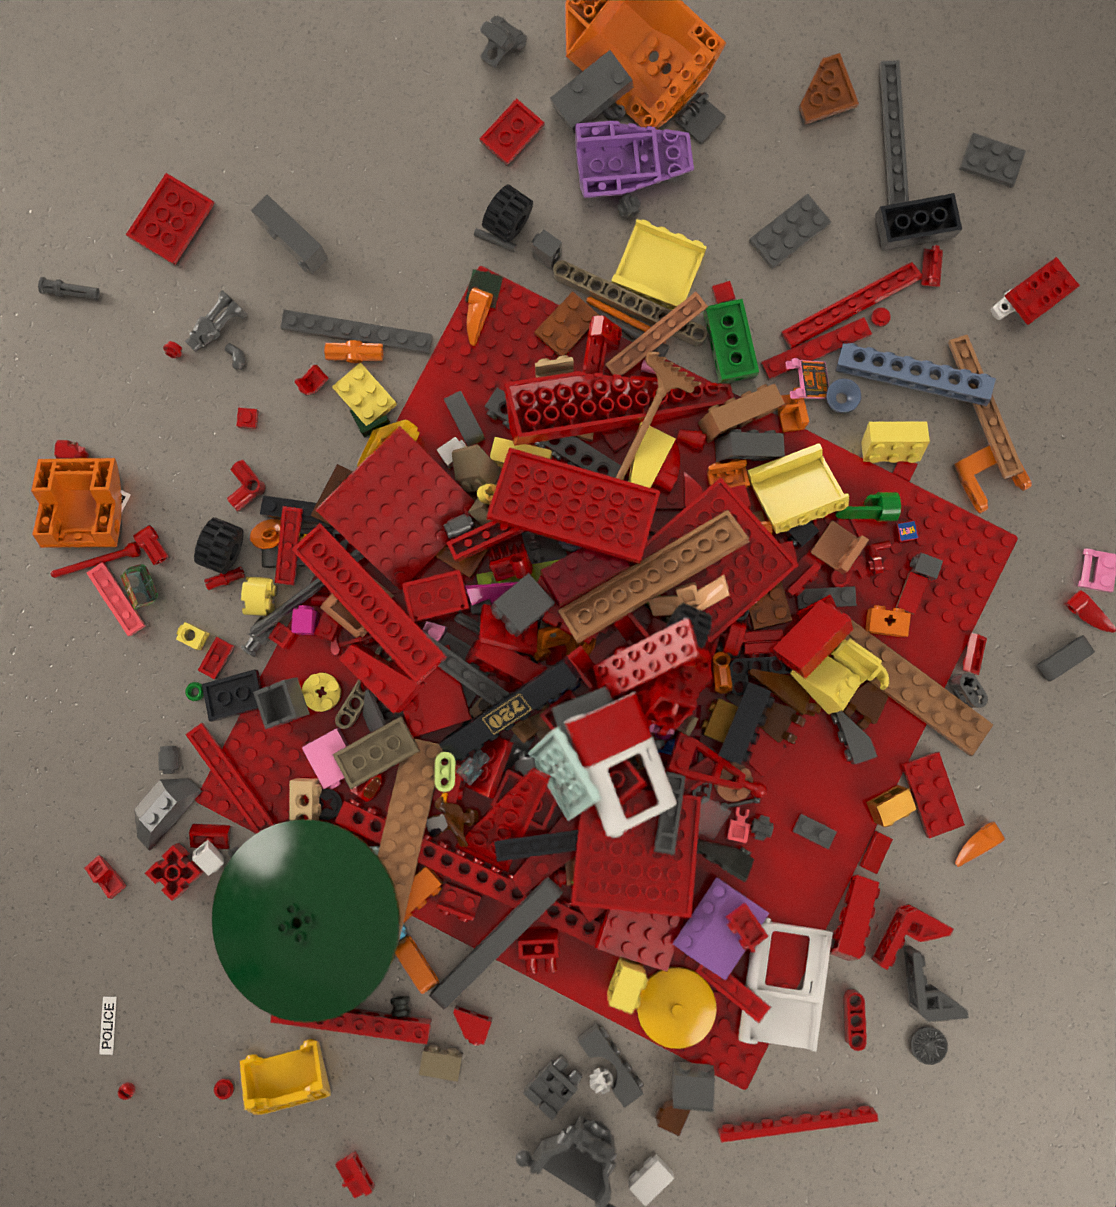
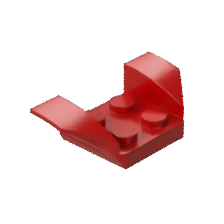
(682, 494)

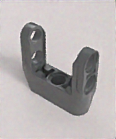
(580, 706)

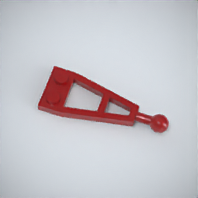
(682, 757)

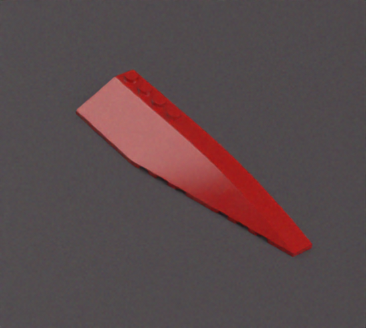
(596, 404)

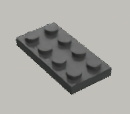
(790, 231)

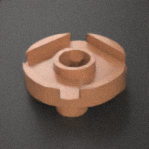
(732, 794)

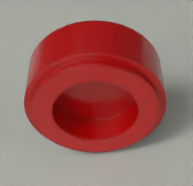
(839, 579)

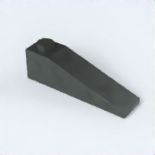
(727, 857)

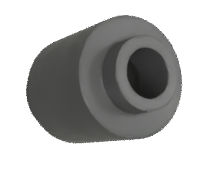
(458, 526)
(168, 759)

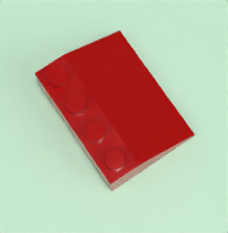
(437, 704)

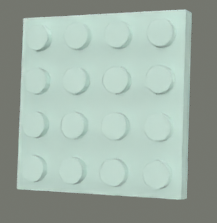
(568, 779)

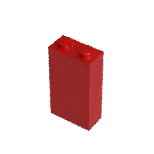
(813, 638)

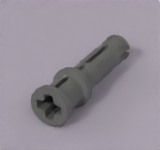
(59, 288)

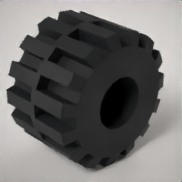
(507, 213)
(218, 545)
(700, 622)

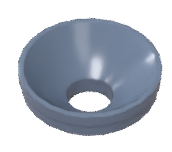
(845, 387)

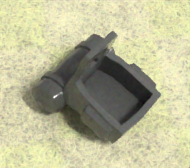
(503, 36)

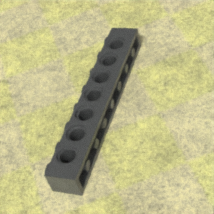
(599, 460)

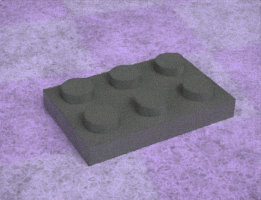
(992, 160)

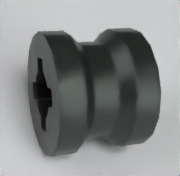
(400, 1006)

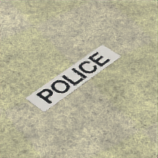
(107, 1025)

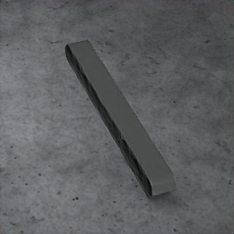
(496, 943)

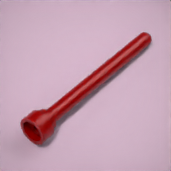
(131, 550)

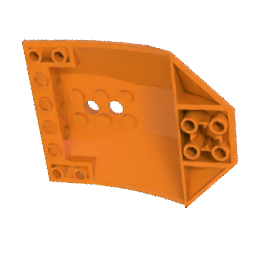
(632, 33)

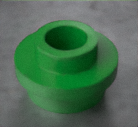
(189, 691)

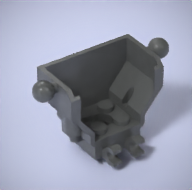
(578, 1156)

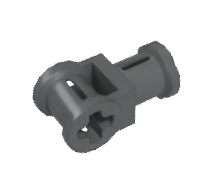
(254, 643)

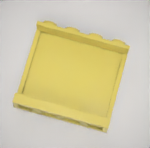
(659, 264)
(797, 489)

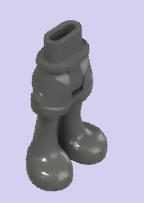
(207, 330)

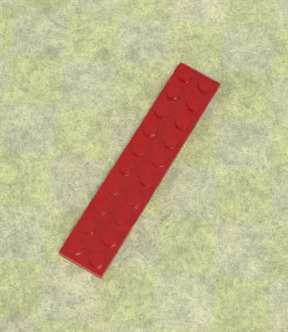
(369, 604)

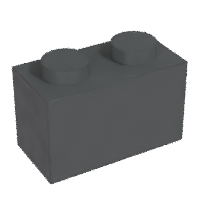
(546, 248)

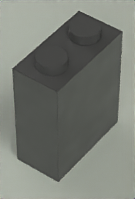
(522, 605)

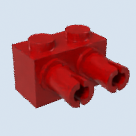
(539, 945)

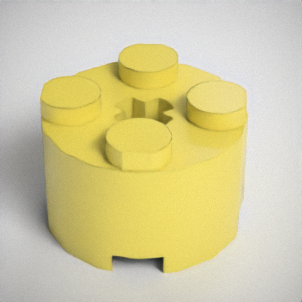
(258, 596)

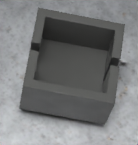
(281, 703)

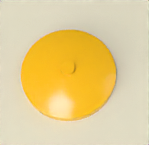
(677, 1007)

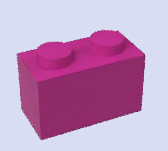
(304, 620)

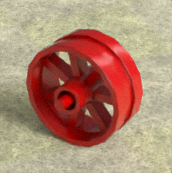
(734, 638)

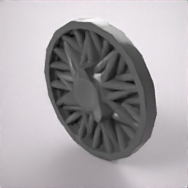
(929, 1045)

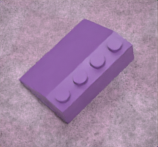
(707, 934)

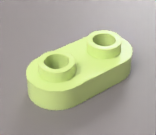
(444, 771)

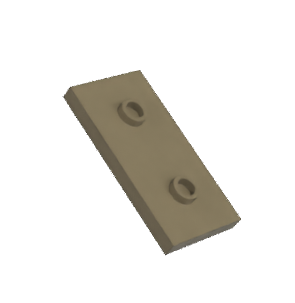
(376, 752)

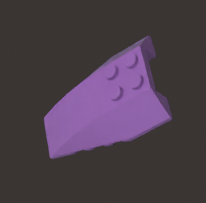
(628, 157)

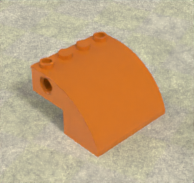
(77, 502)

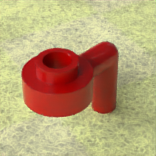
(875, 562)

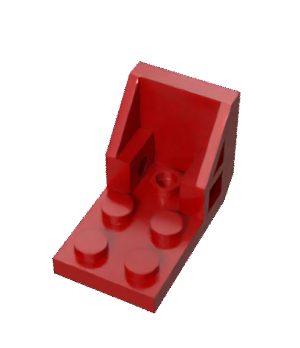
(910, 922)

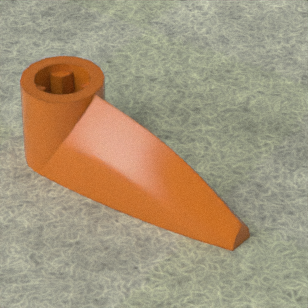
(478, 308)
(979, 843)

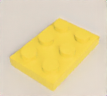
(364, 395)

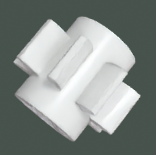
(601, 1080)

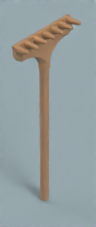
(668, 378)

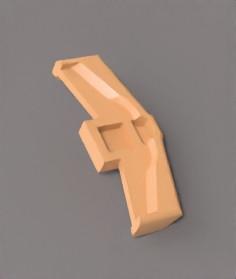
(692, 596)

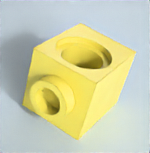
(200, 636)

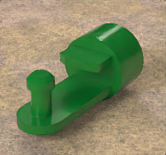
(878, 506)

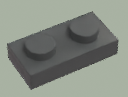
(814, 831)

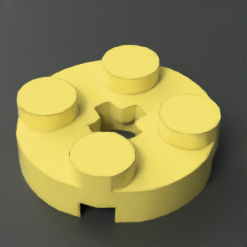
(330, 685)

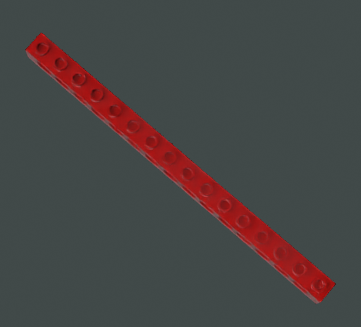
(346, 818)

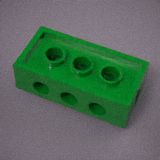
(739, 332)

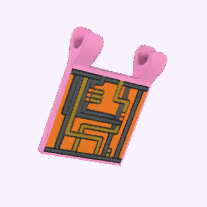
(812, 379)

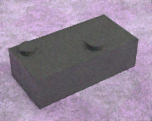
(592, 91)
(289, 234)

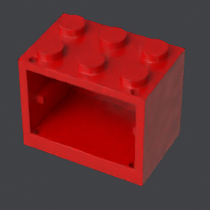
(436, 597)

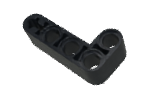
(746, 664)

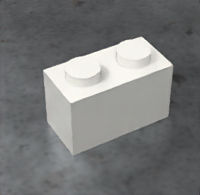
(650, 1179)

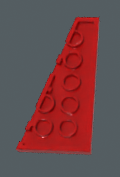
(506, 819)

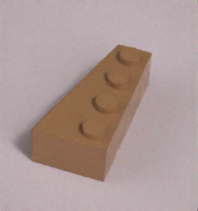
(740, 411)

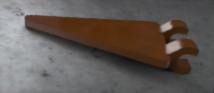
(788, 690)
(868, 702)
(778, 720)

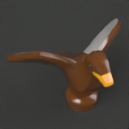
(451, 819)

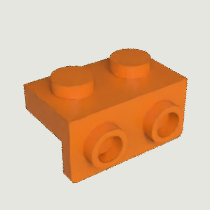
(732, 473)

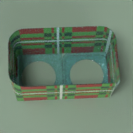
(145, 582)

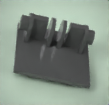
(699, 117)
(542, 548)

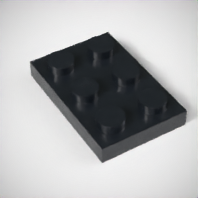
(231, 695)

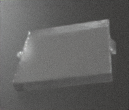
(711, 817)

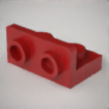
(458, 902)

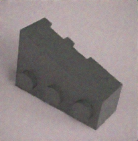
(750, 445)

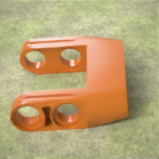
(976, 463)

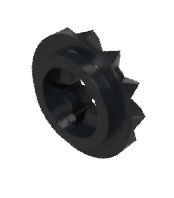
(336, 804)

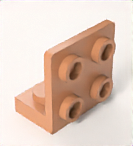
(838, 547)

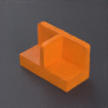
(793, 414)

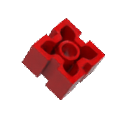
(163, 871)

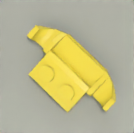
(860, 662)

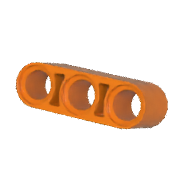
(416, 965)

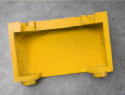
(284, 1079)

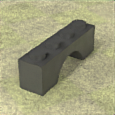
(596, 1044)

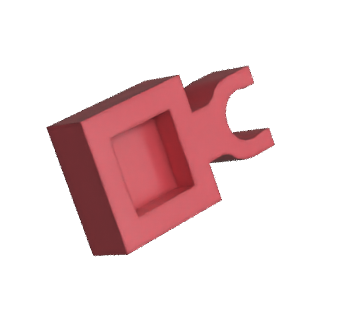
(738, 829)

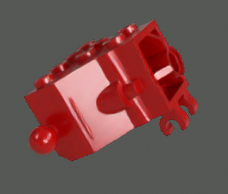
(672, 695)

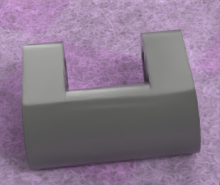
(966, 684)

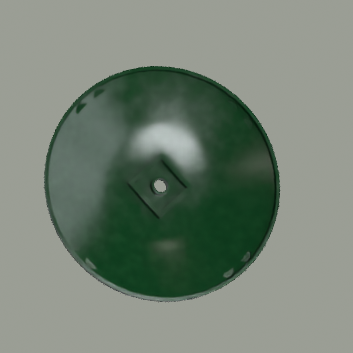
(344, 911)

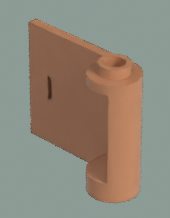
(339, 613)

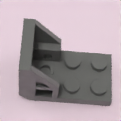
(924, 997)

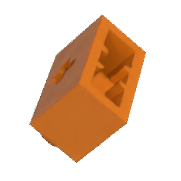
(899, 621)

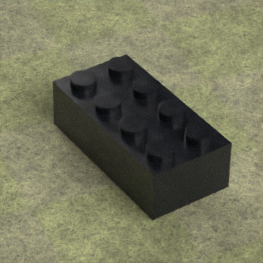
(918, 221)
(746, 724)

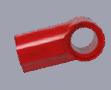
(148, 540)

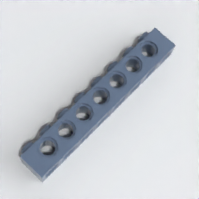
(921, 382)

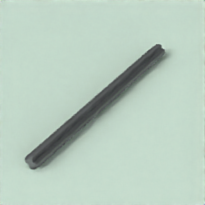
(293, 603)

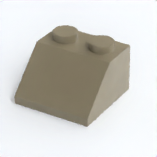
(474, 468)

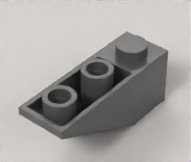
(857, 743)

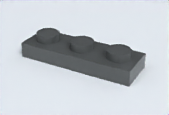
(841, 595)

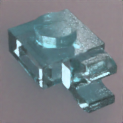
(472, 767)

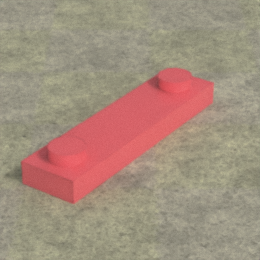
(116, 599)

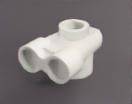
(997, 310)

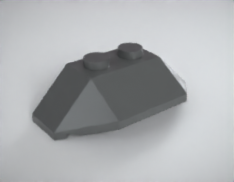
(163, 808)

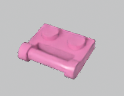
(1104, 571)

